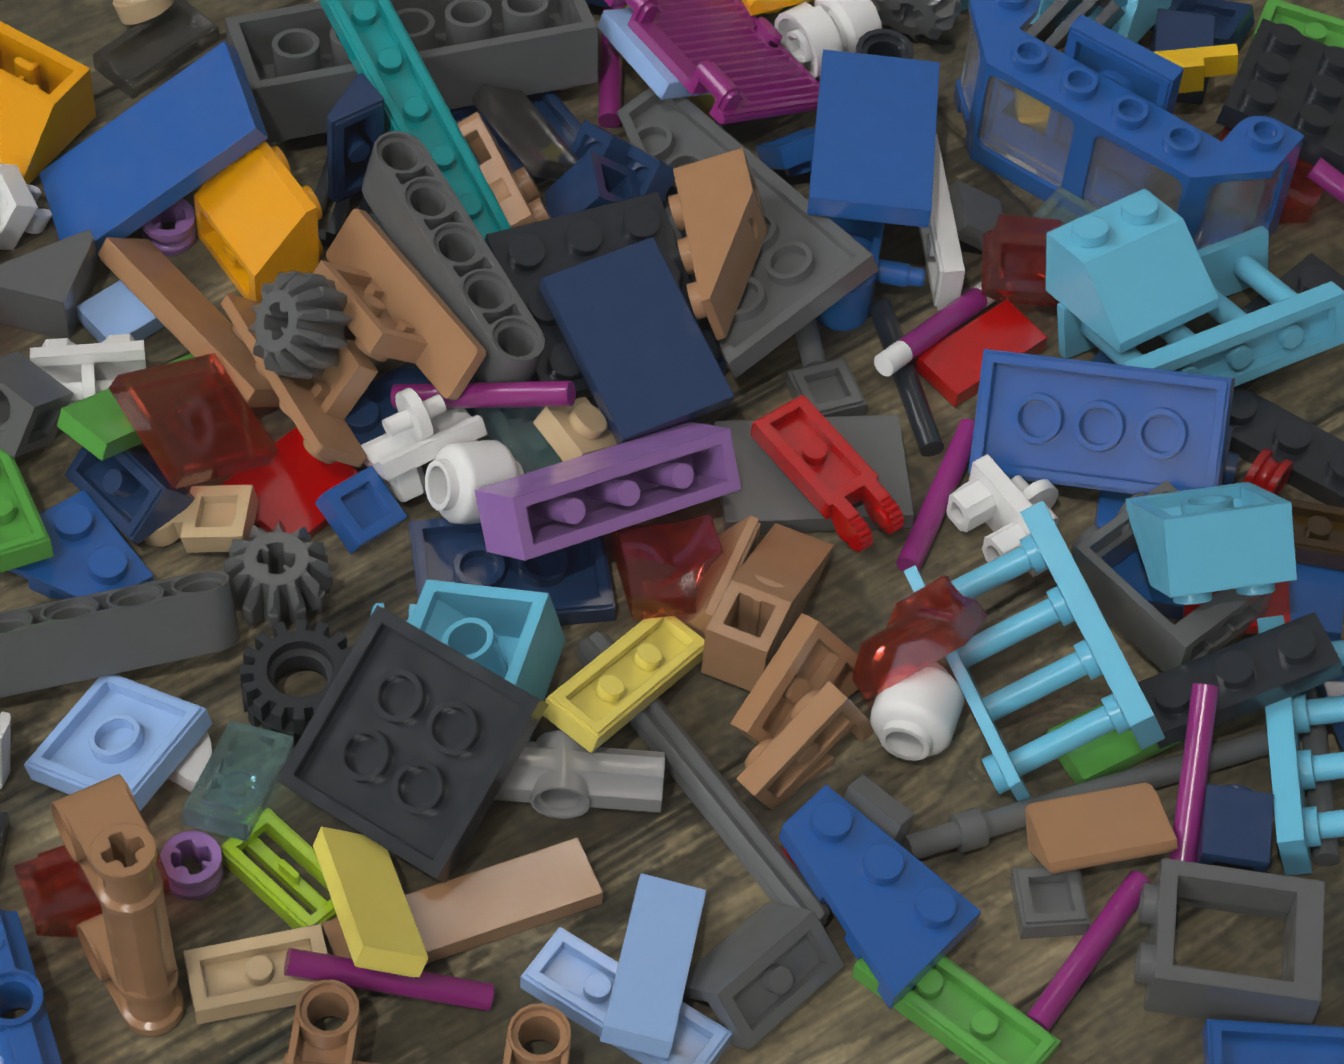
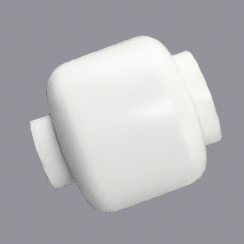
(462, 469)
(918, 714)

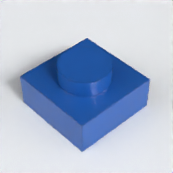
(789, 152)
(361, 509)

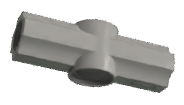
(568, 780)

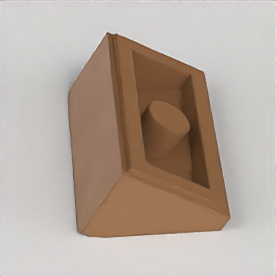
(737, 546)
(1098, 828)

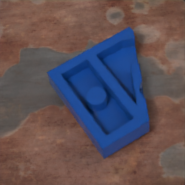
(86, 552)

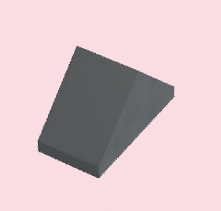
(47, 284)

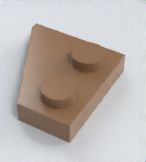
(513, 189)
(801, 664)
(801, 749)

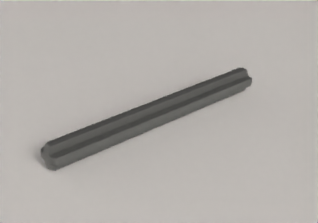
(716, 799)

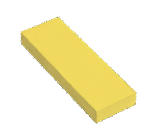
(624, 680)
(370, 903)

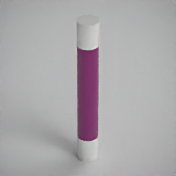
(931, 331)

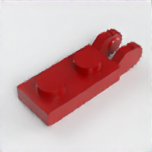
(827, 471)

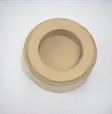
(139, 11)

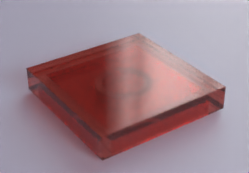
(193, 420)

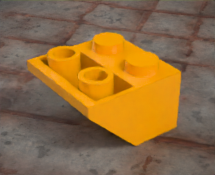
(42, 101)
(259, 220)

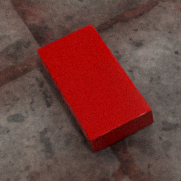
(956, 361)

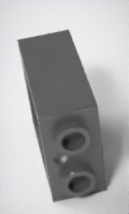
(1165, 644)
(1224, 994)

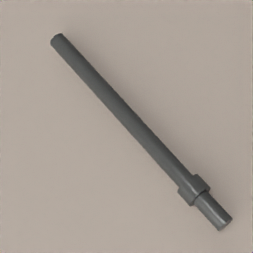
(973, 828)

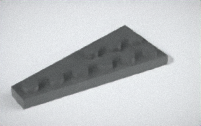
(804, 257)

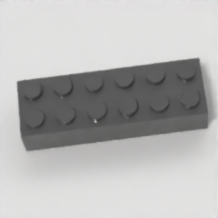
(521, 45)

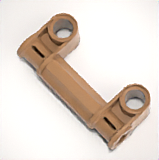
(132, 937)
(343, 1044)

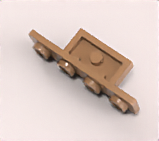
(397, 308)
(314, 403)

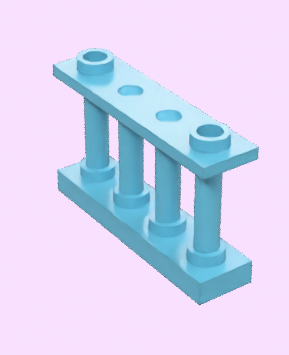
(1243, 343)
(1093, 657)
(1299, 770)

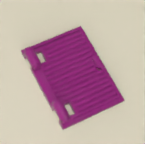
(726, 53)

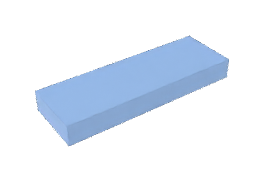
(653, 966)
(580, 984)

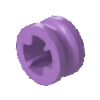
(176, 240)
(206, 853)

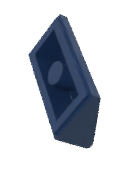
(351, 135)
(129, 490)

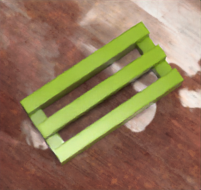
(265, 887)

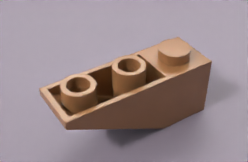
(724, 233)
(762, 605)

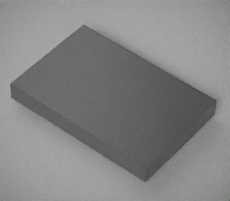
(775, 498)

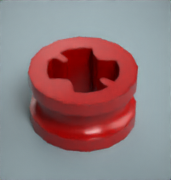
(1269, 473)

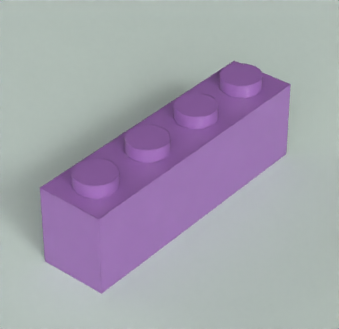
(607, 490)

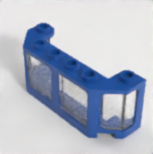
(1067, 126)

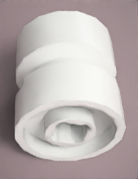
(825, 26)

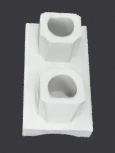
(89, 367)
(416, 438)
(998, 502)

